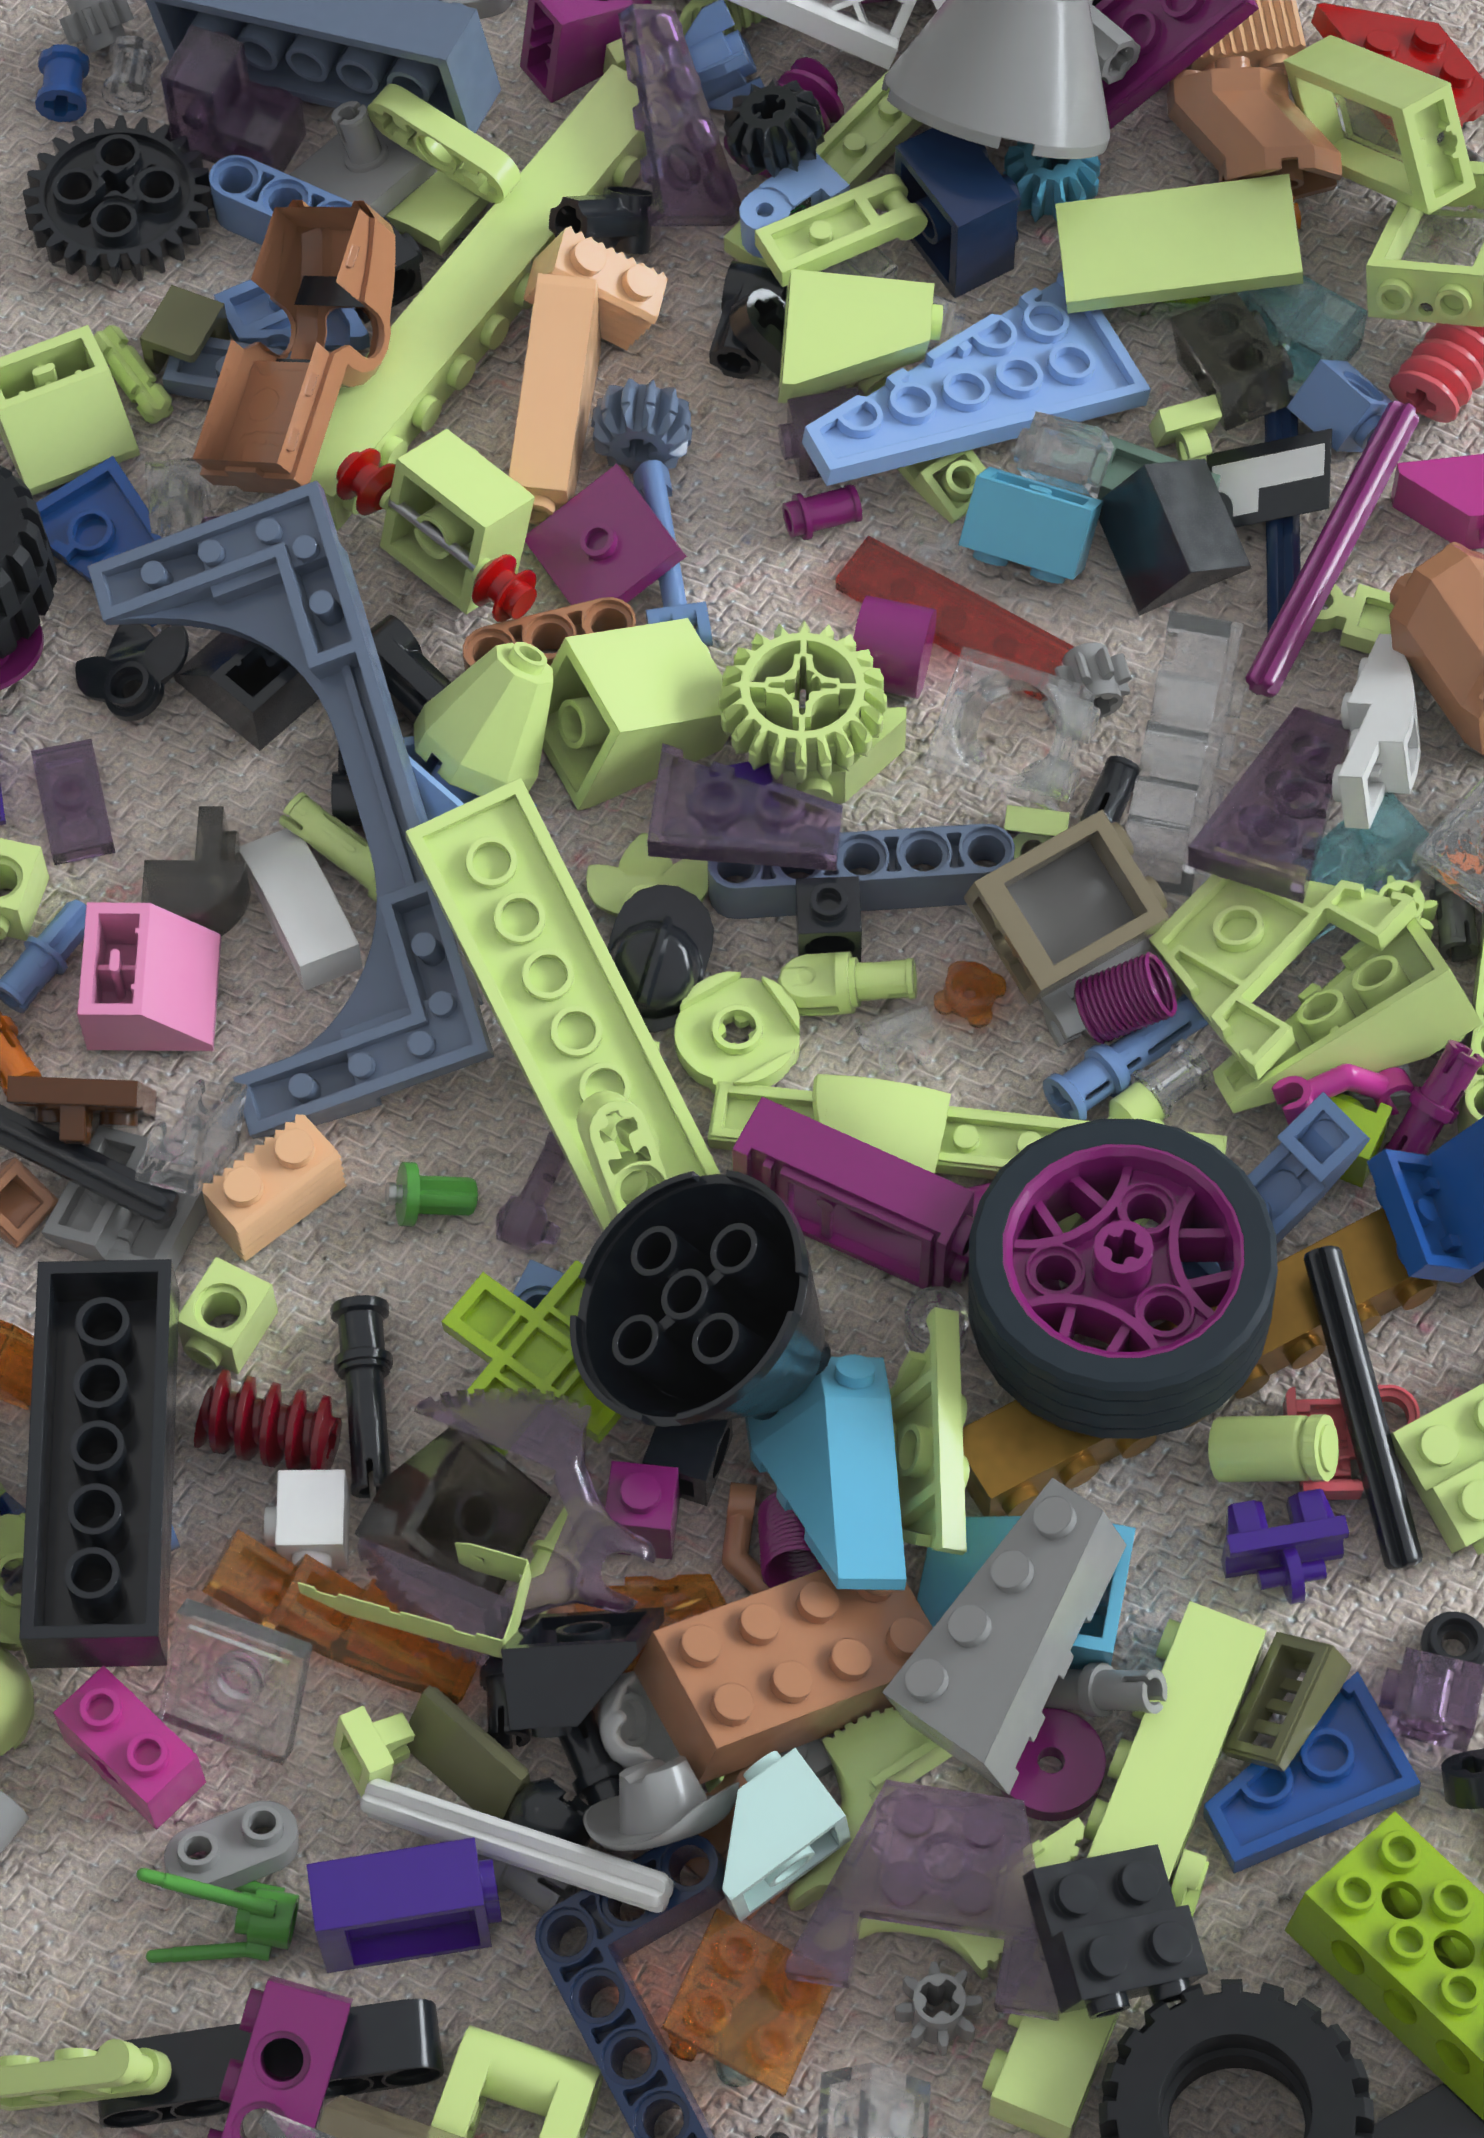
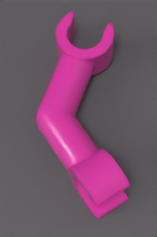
(1338, 1080)

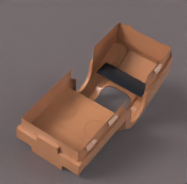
(276, 410)

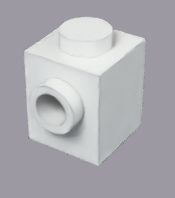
(310, 1517)

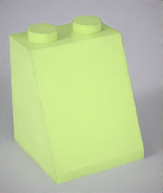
(622, 699)

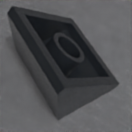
(1170, 533)

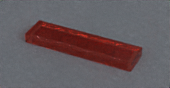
(961, 614)

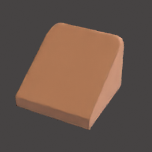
(22, 1202)

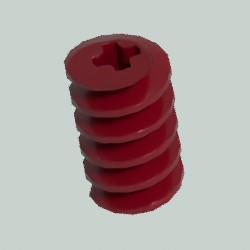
(268, 1425)

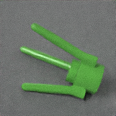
(263, 1914)

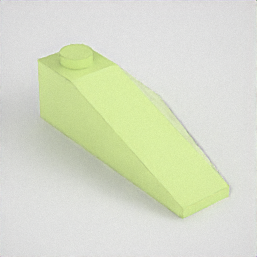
(1371, 1015)

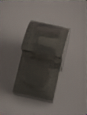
(203, 890)

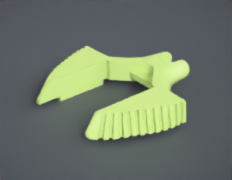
(892, 1750)

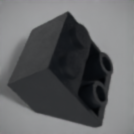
(247, 687)

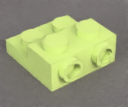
(1447, 1467)

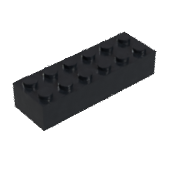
(100, 1465)

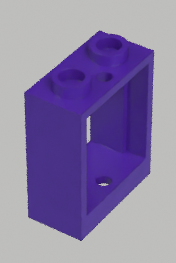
(403, 1904)

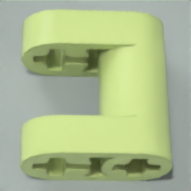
(520, 2077)

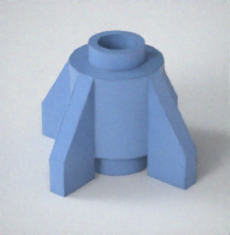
(720, 58)

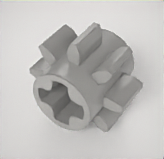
(96, 22)
(1099, 673)
(942, 2027)

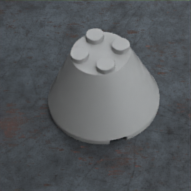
(1007, 74)

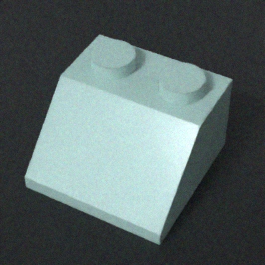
(779, 1831)

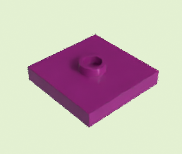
(604, 542)

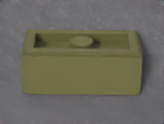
(465, 1755)

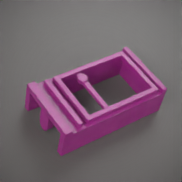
(860, 1196)

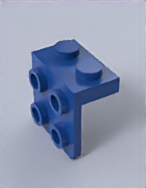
(1436, 1205)

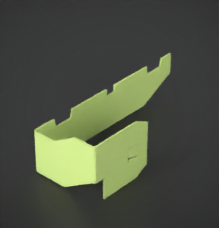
(495, 1564)

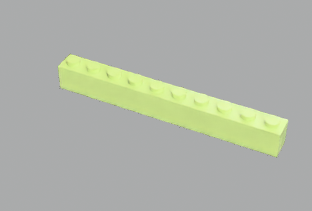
(480, 287)

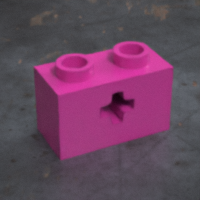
(129, 1747)

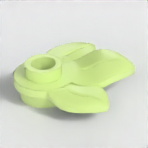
(613, 886)

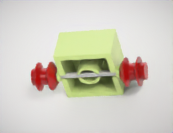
(449, 521)

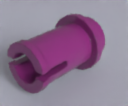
(821, 511)

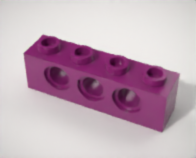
(293, 2012)

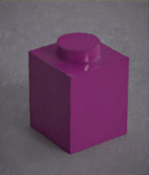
(646, 1502)

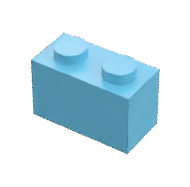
(1030, 525)

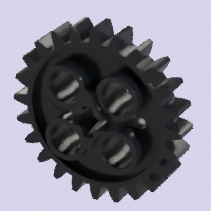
(118, 199)

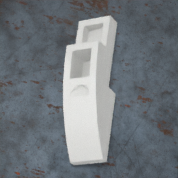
(1383, 735)

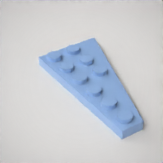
(982, 390)

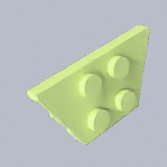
(929, 1439)

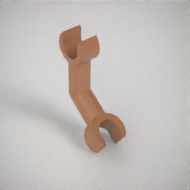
(738, 1537)

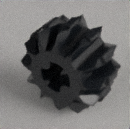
(774, 127)

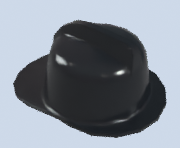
(661, 950)

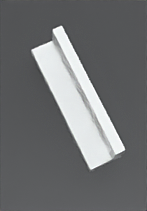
(838, 27)

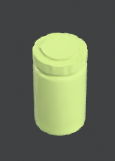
(1273, 1448)

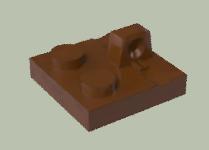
(76, 1100)

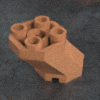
(1251, 126)
(1441, 634)

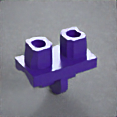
(1285, 1553)

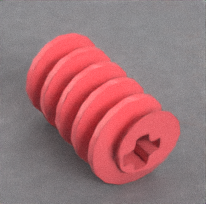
(1442, 371)

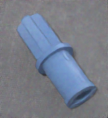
(43, 957)

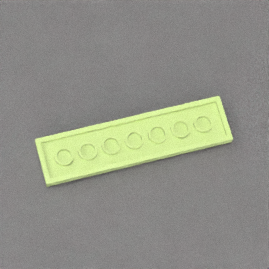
(552, 981)

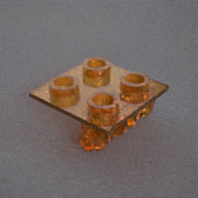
(743, 2005)

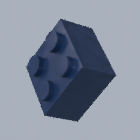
(966, 206)

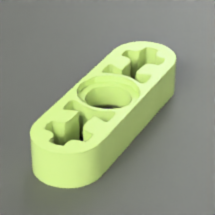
(444, 143)

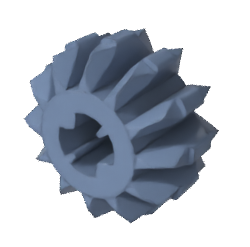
(641, 425)

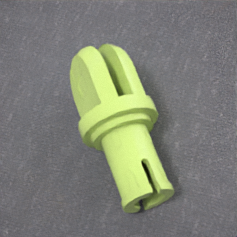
(839, 983)

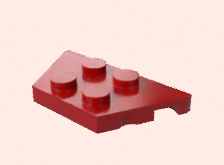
(1410, 42)

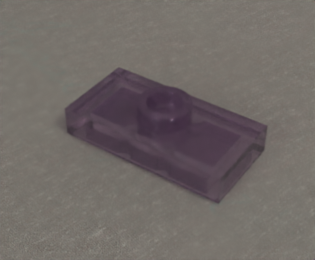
(73, 802)

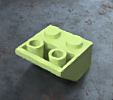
(61, 410)

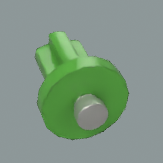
(429, 1195)

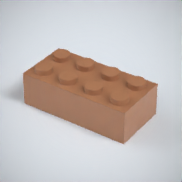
(777, 1669)

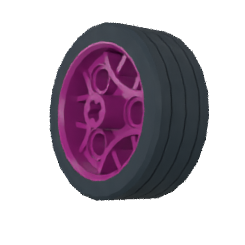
(1121, 1278)

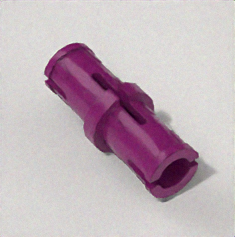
(1436, 1100)

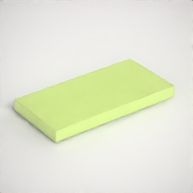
(1179, 243)

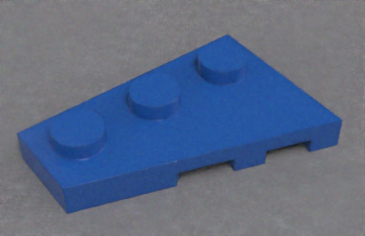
(95, 518)
(1336, 1778)

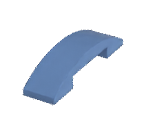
(1301, 1168)

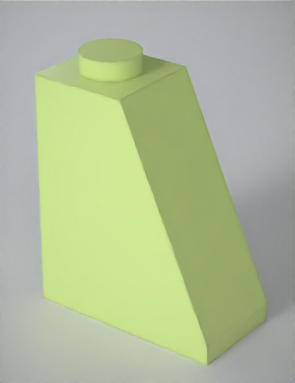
(852, 329)

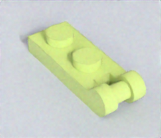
(840, 228)
(82, 2076)

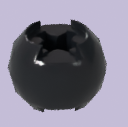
(545, 1810)

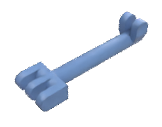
(654, 485)

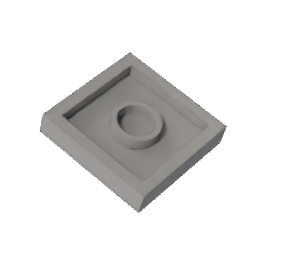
(364, 163)

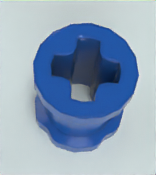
(63, 75)

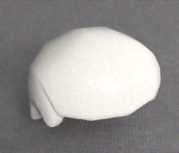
(631, 1724)

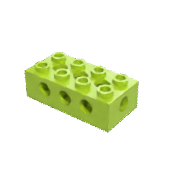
(1408, 1946)

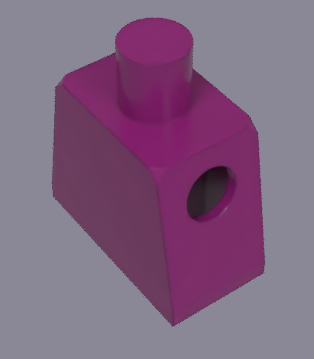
(568, 42)

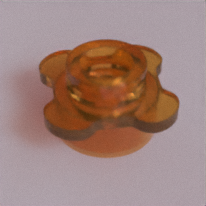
(975, 977)

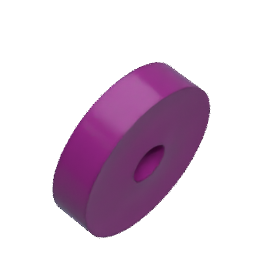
(1079, 1781)

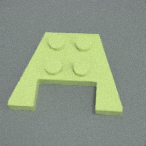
(1239, 939)

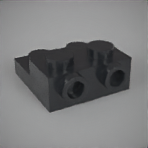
(1113, 1931)

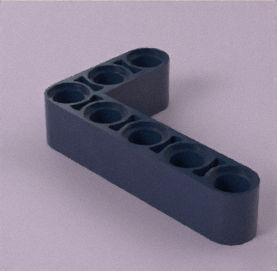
(602, 1966)

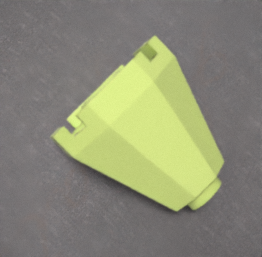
(490, 720)

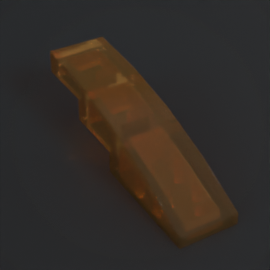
(267, 1592)

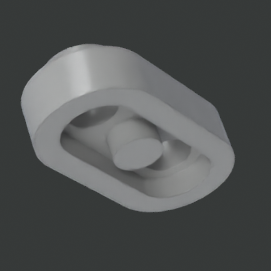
(233, 1848)

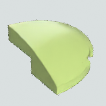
(884, 1114)

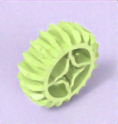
(841, 702)

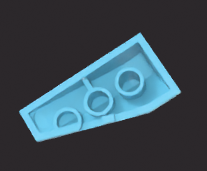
(839, 1472)

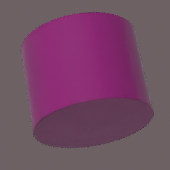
(899, 642)

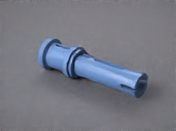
(1108, 1068)

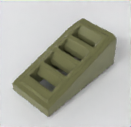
(1277, 1676)

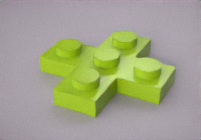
(527, 1344)

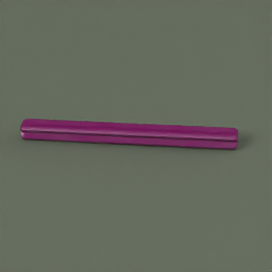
(1332, 549)

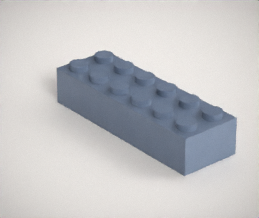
(351, 48)

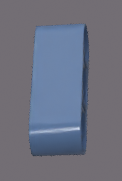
(249, 191)

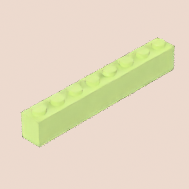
(1154, 1802)

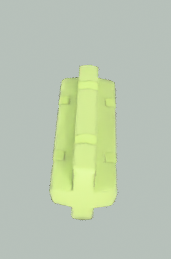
(134, 375)

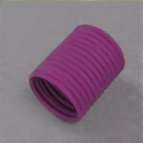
(1125, 998)
(782, 1545)

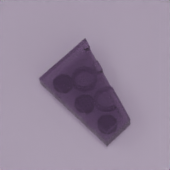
(728, 819)

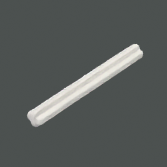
(518, 1845)

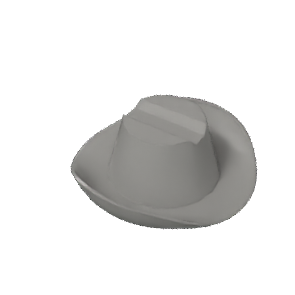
(657, 1807)

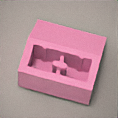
(147, 980)

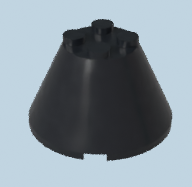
(699, 1305)

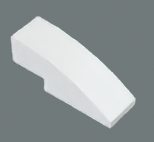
(301, 908)

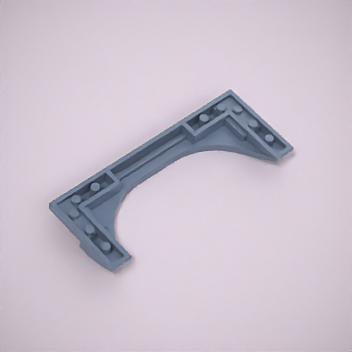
(290, 587)

